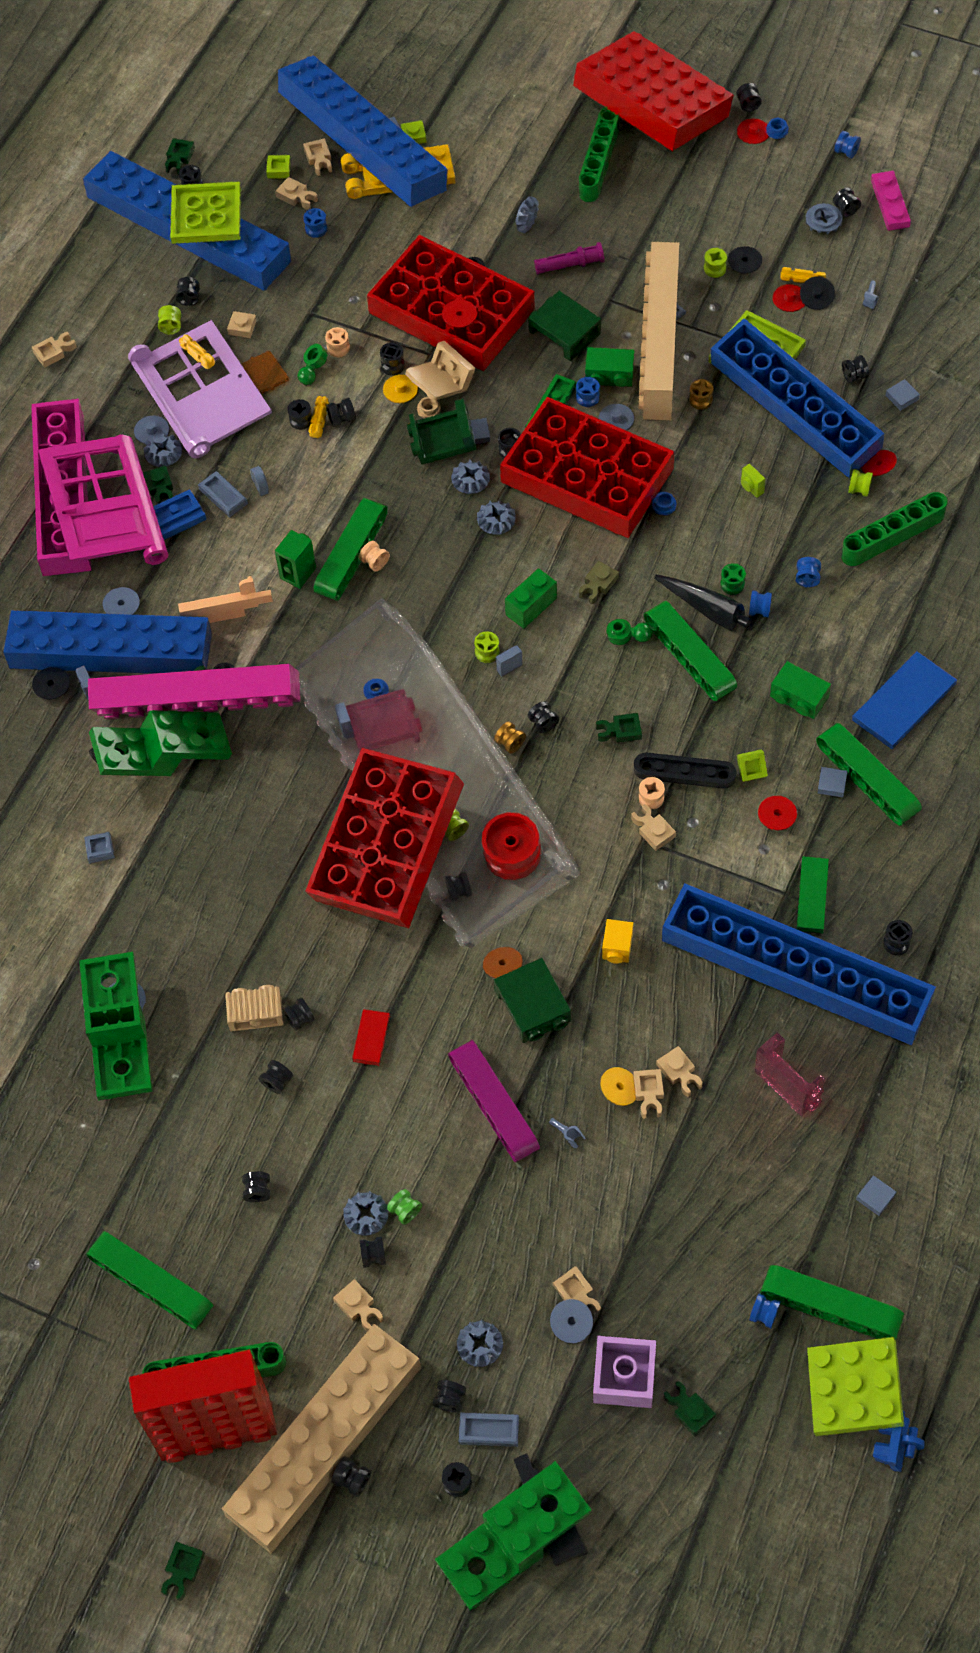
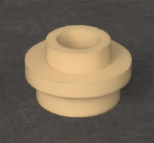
(428, 403)

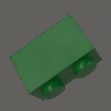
(610, 366)
(295, 559)
(531, 598)
(800, 690)

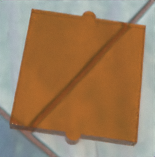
(265, 372)

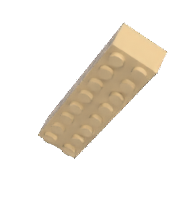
(659, 331)
(320, 1437)

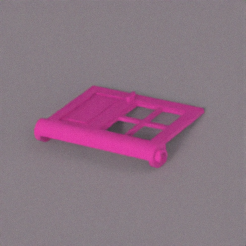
(107, 524)

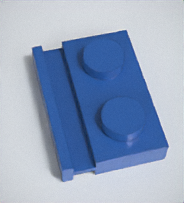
(178, 514)

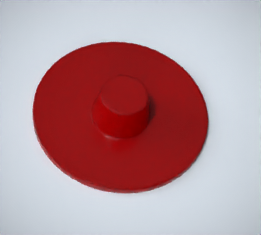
(752, 131)
(788, 298)
(459, 313)
(880, 463)
(777, 813)

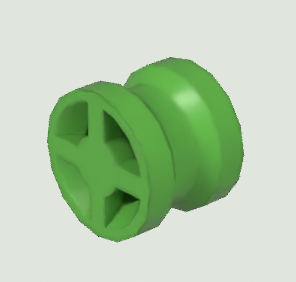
(404, 1206)

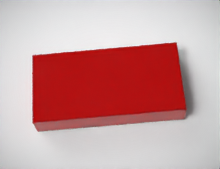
(371, 1037)

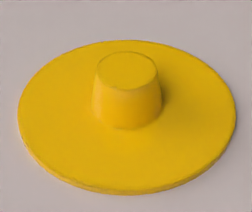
(399, 389)
(618, 1086)

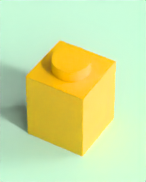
(617, 941)

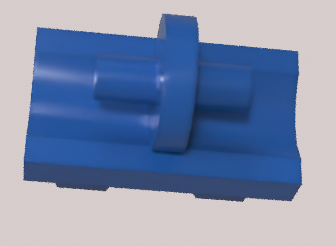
(900, 1439)

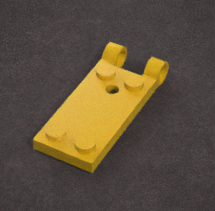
(373, 186)

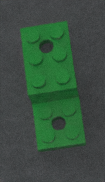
(160, 743)
(115, 1026)
(513, 1535)

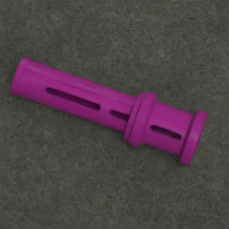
(579, 257)

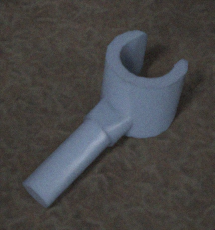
(870, 298)
(570, 1133)

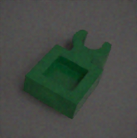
(179, 152)
(159, 483)
(624, 727)
(691, 1411)
(183, 1566)

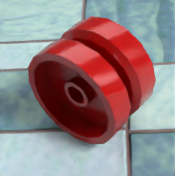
(511, 846)

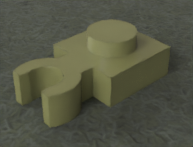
(598, 579)

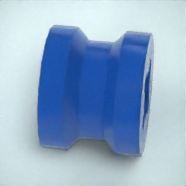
(847, 144)
(315, 222)
(591, 388)
(808, 572)
(760, 604)
(764, 1311)

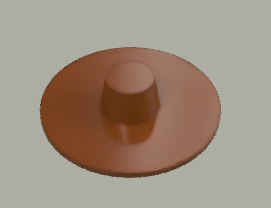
(501, 961)

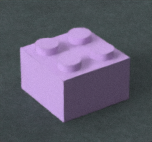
(624, 1371)

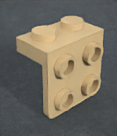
(444, 375)

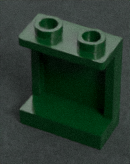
(565, 324)
(442, 434)
(533, 1000)

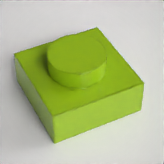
(415, 131)
(278, 166)
(752, 480)
(752, 765)

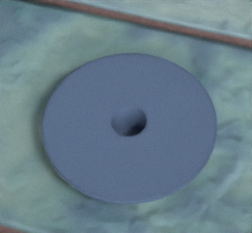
(617, 415)
(150, 426)
(121, 601)
(571, 1321)

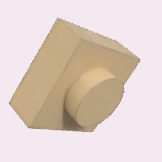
(241, 324)

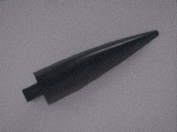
(708, 602)

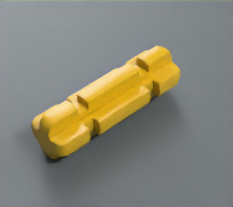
(798, 275)
(197, 351)
(318, 417)

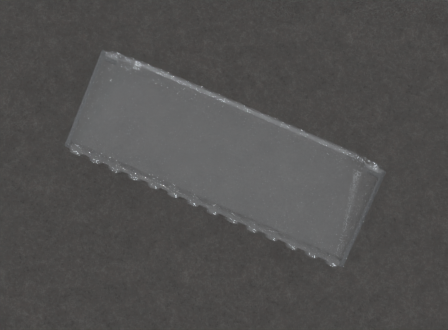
(452, 739)

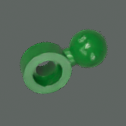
(315, 358)
(641, 632)

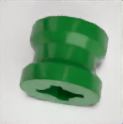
(731, 573)

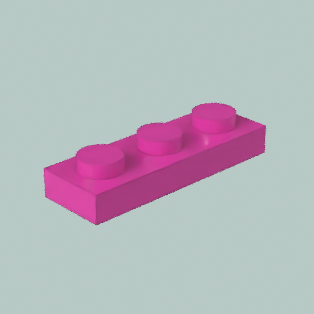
(890, 200)

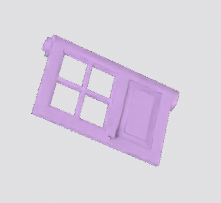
(214, 409)

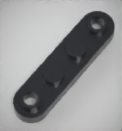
(685, 770)

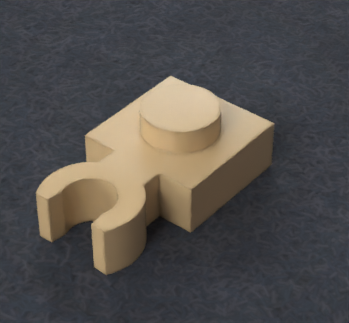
(318, 155)
(294, 192)
(51, 351)
(653, 830)
(677, 1068)
(649, 1088)
(575, 1286)
(356, 1302)

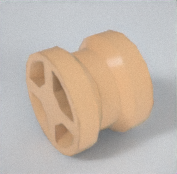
(337, 342)
(374, 556)
(656, 797)

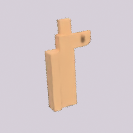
(228, 605)

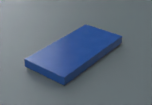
(904, 700)

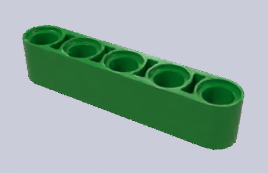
(598, 155)
(894, 529)
(345, 555)
(690, 651)
(869, 774)
(149, 1280)
(832, 1303)
(259, 1352)

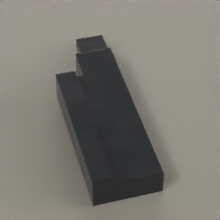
(568, 1544)

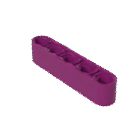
(493, 1101)

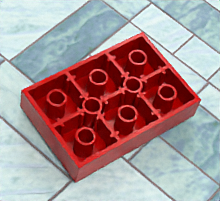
(653, 90)
(431, 277)
(587, 467)
(385, 837)
(203, 1406)

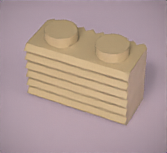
(254, 1008)

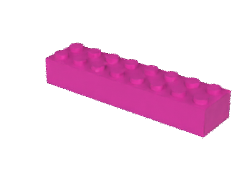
(52, 426)
(194, 690)

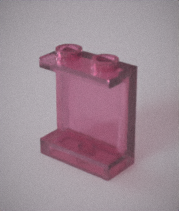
(384, 720)
(785, 1080)

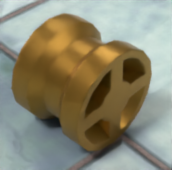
(699, 388)
(510, 737)

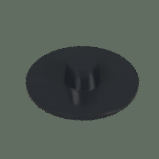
(745, 259)
(817, 293)
(50, 683)

